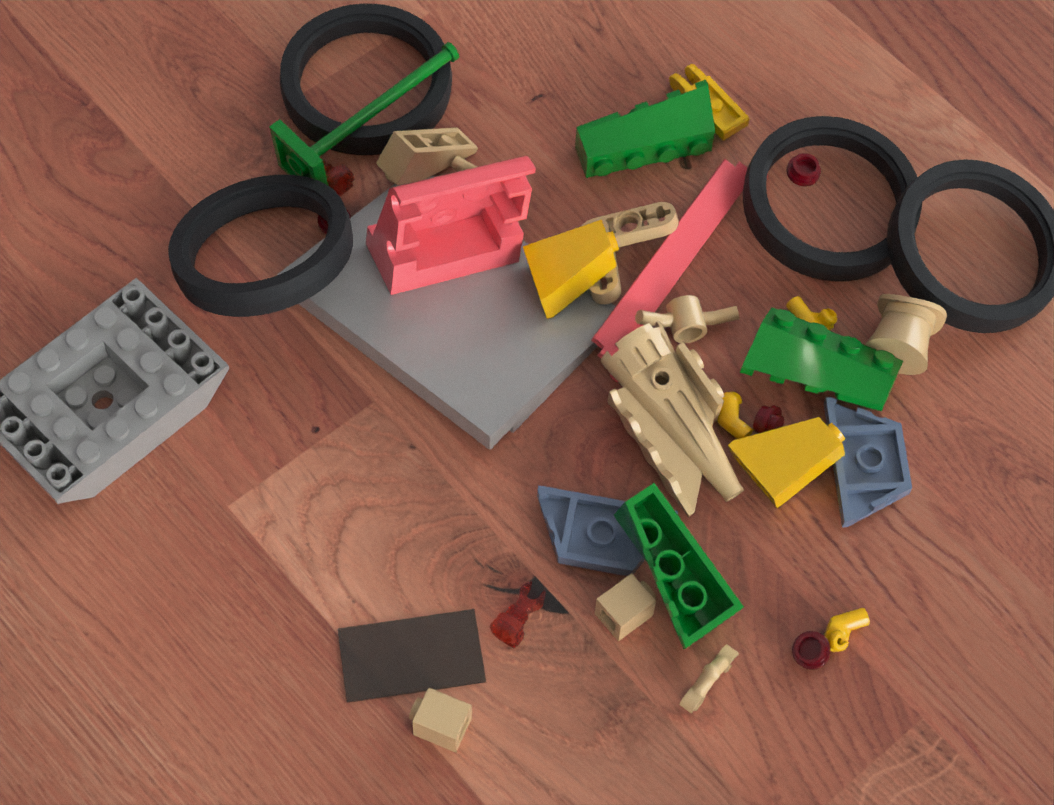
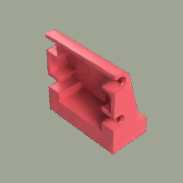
(451, 225)

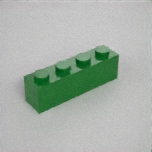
(648, 133)
(821, 360)
(684, 574)

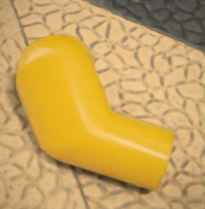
(826, 317)
(729, 416)
(840, 627)

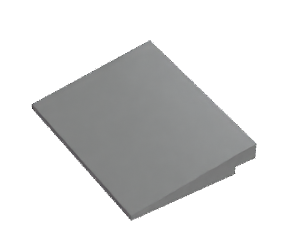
(463, 344)

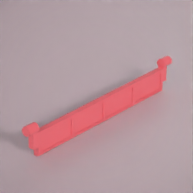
(673, 255)

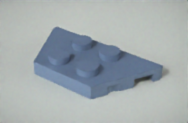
(874, 462)
(587, 532)

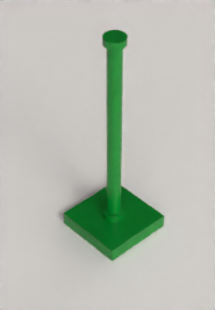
(301, 160)

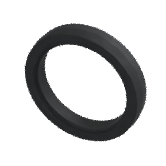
(354, 20)
(1008, 188)
(784, 245)
(271, 293)

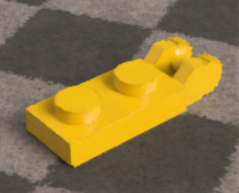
(726, 113)

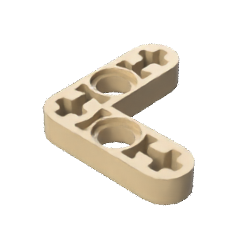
(641, 233)

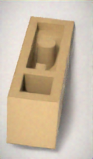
(422, 153)

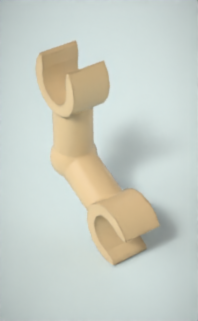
(710, 673)

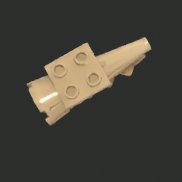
(671, 413)

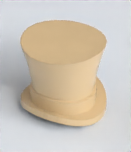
(907, 330)

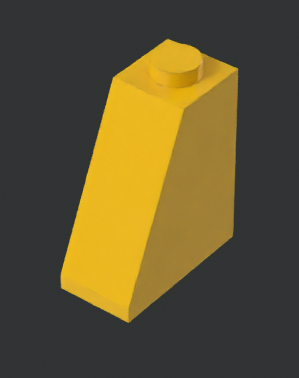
(570, 264)
(788, 456)

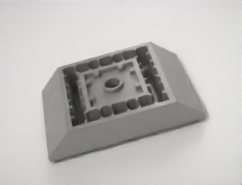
(121, 351)

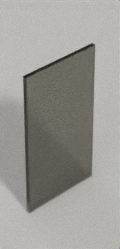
(411, 655)

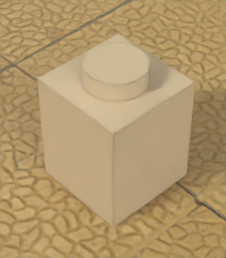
(625, 606)
(440, 719)

